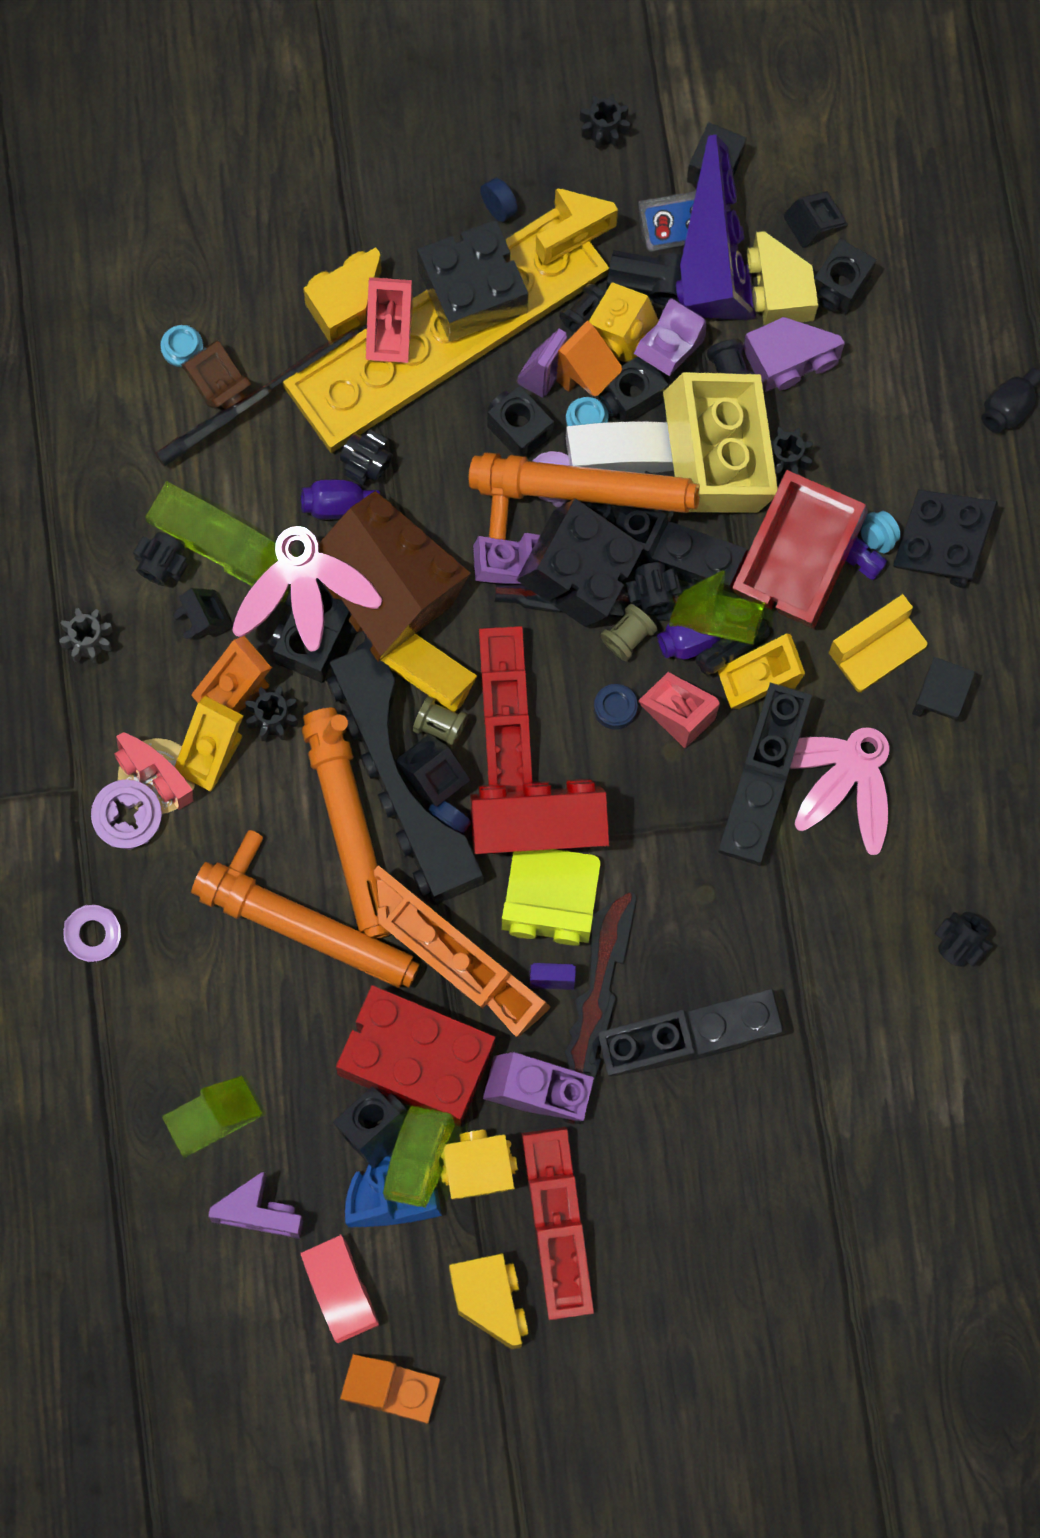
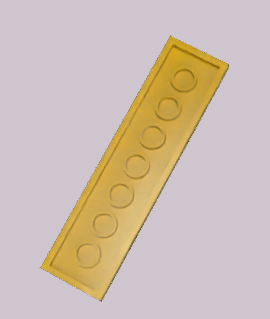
(352, 394)

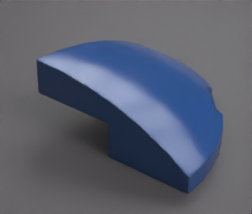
(369, 1208)

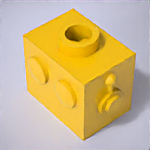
(623, 320)
(478, 1165)

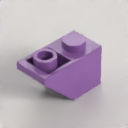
(790, 350)
(538, 1087)

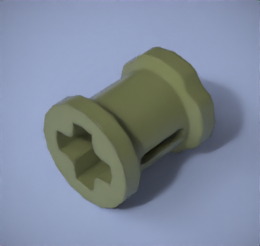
(628, 632)
(440, 722)

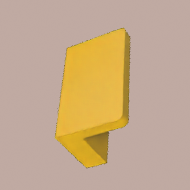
(878, 644)
(431, 671)

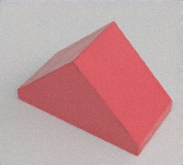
(389, 319)
(680, 708)

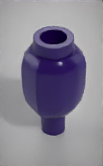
(331, 498)
(684, 642)

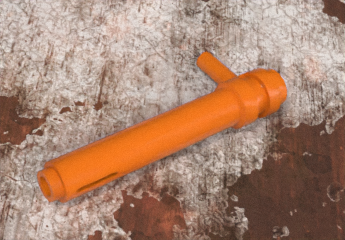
(520, 477)
(332, 759)
(242, 897)

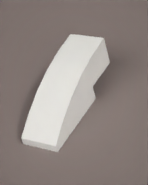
(620, 446)

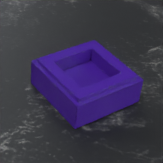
(552, 976)

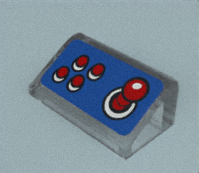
(665, 220)

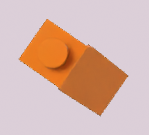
(587, 361)
(235, 676)
(390, 1388)

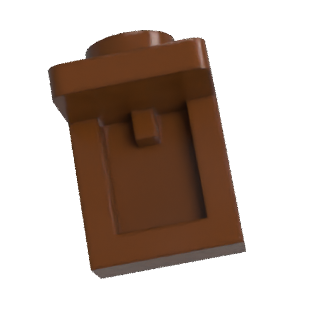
(216, 376)

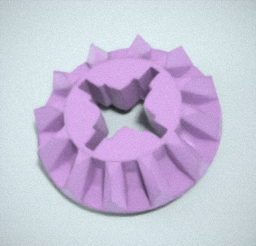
(130, 794)

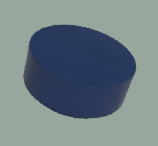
(499, 199)
(615, 706)
(450, 817)

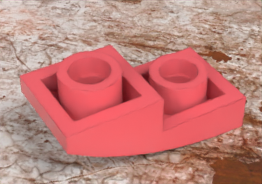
(145, 762)
(339, 1289)

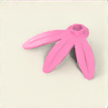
(305, 593)
(850, 767)

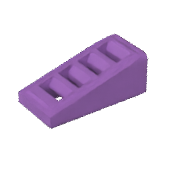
(541, 368)

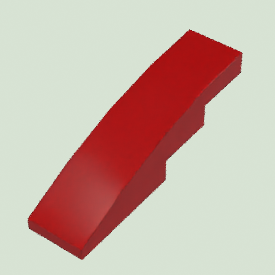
(505, 707)
(557, 1223)

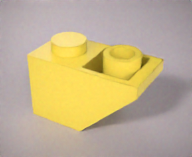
(784, 281)

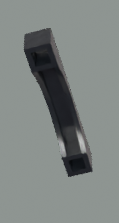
(441, 854)

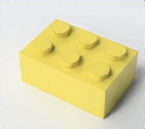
(722, 440)

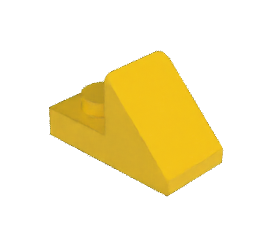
(582, 221)
(750, 675)
(209, 743)

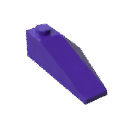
(711, 266)

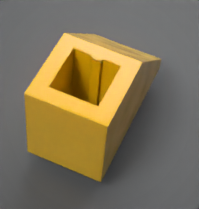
(341, 297)
(485, 1299)

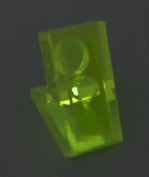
(712, 613)
(212, 1115)

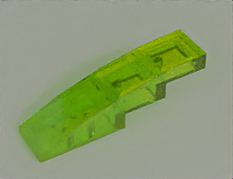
(213, 534)

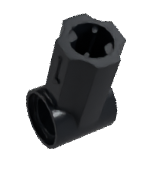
(647, 274)

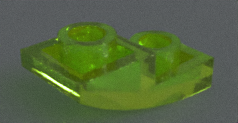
(415, 1157)

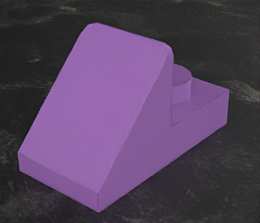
(673, 338)
(244, 1211)

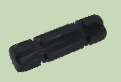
(726, 651)

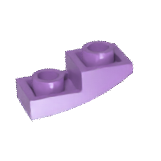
(501, 559)

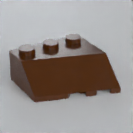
(402, 564)

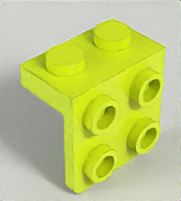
(551, 895)

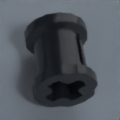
(573, 317)
(728, 357)

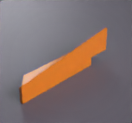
(455, 956)

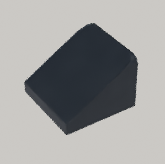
(814, 218)

